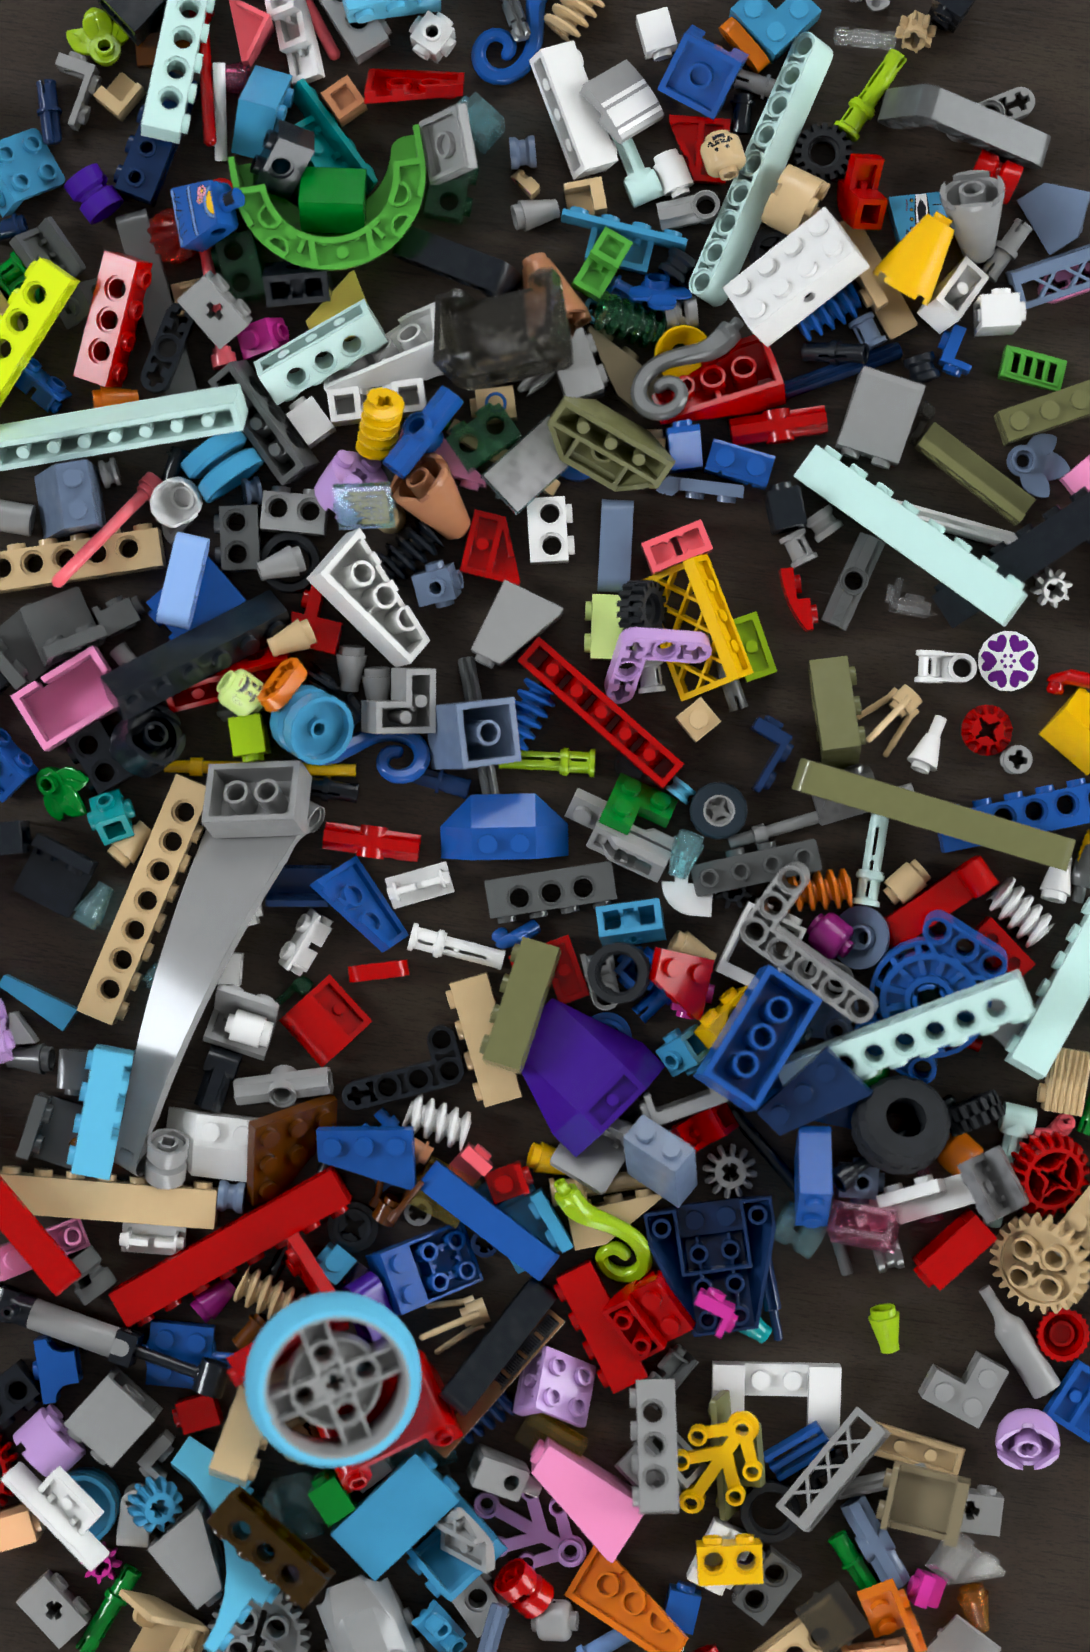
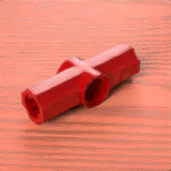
(778, 425)
(371, 841)

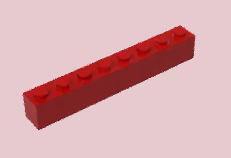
(231, 1246)

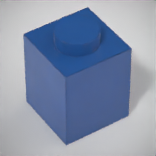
(683, 1605)

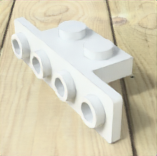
(924, 1198)
(62, 1509)

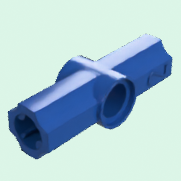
(423, 432)

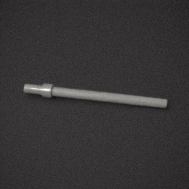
(761, 833)

